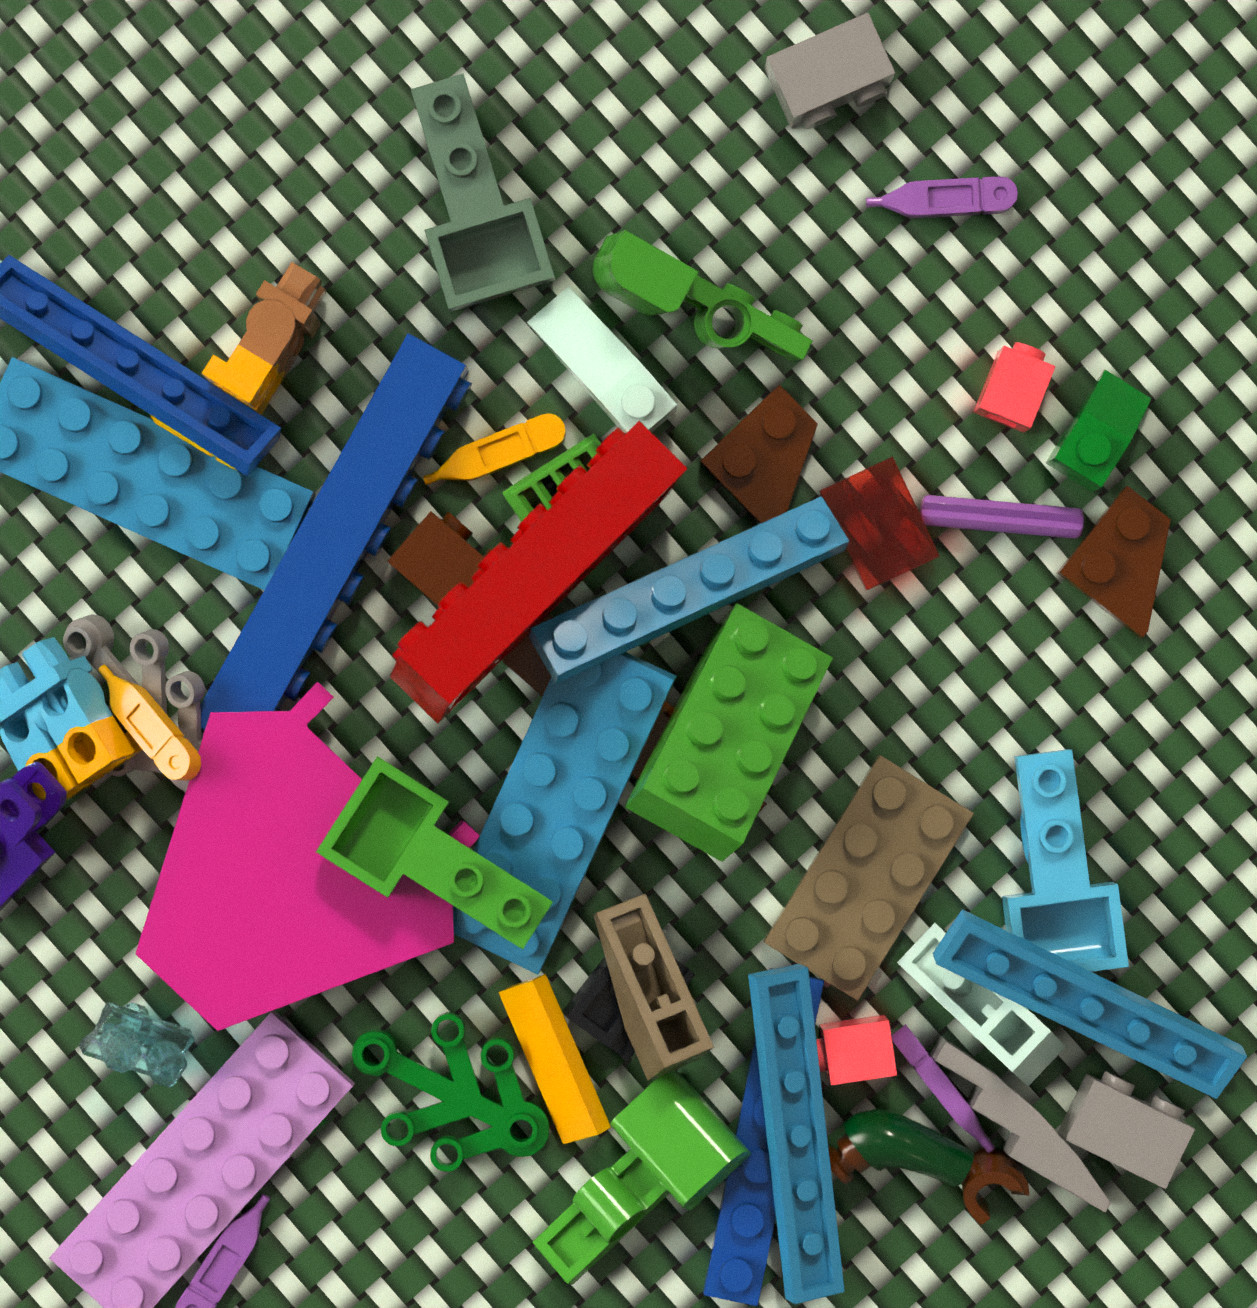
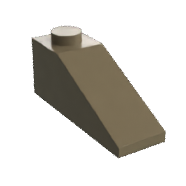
(650, 989)

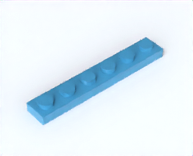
(688, 589)
(1088, 1004)
(796, 1133)

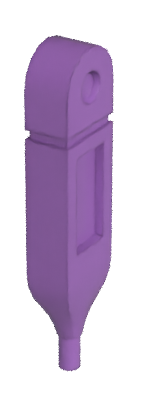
(950, 197)
(940, 1085)
(224, 1259)

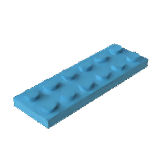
(144, 476)
(566, 791)

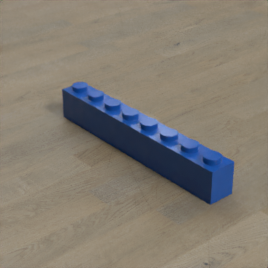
(340, 531)

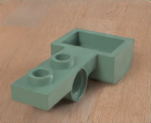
(487, 244)

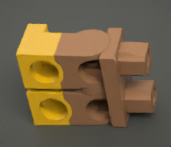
(271, 339)

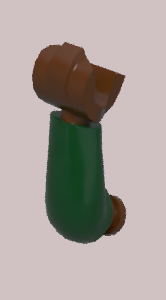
(893, 1140)

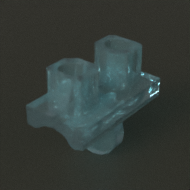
(138, 1042)

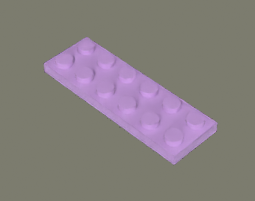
(203, 1168)

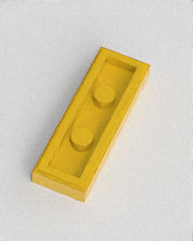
(554, 1059)

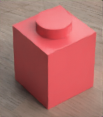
(1015, 386)
(856, 1050)

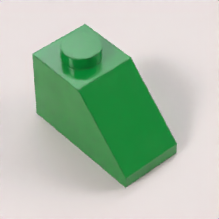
(1099, 432)

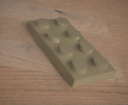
(868, 877)

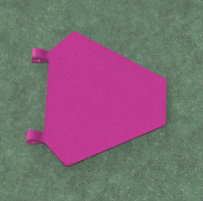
(245, 900)

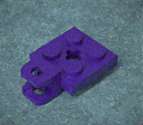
(20, 818)

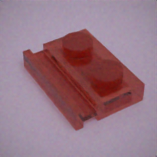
(880, 523)

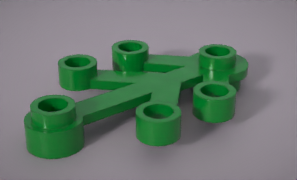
(458, 1096)

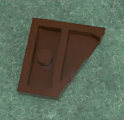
(764, 455)
(1122, 560)

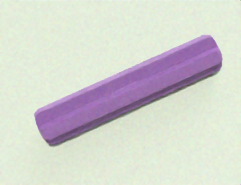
(1002, 516)

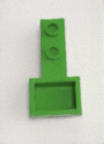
(660, 283)
(393, 832)
(674, 1150)

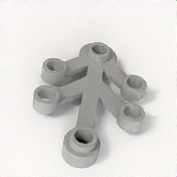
(98, 652)

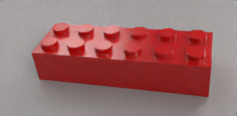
(543, 565)

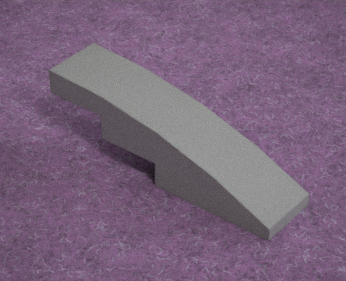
(1031, 1136)

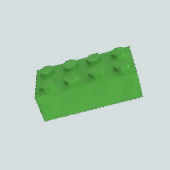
(729, 733)

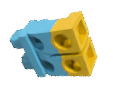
(60, 719)

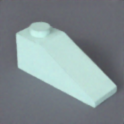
(602, 363)
(995, 1021)

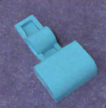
(1063, 909)

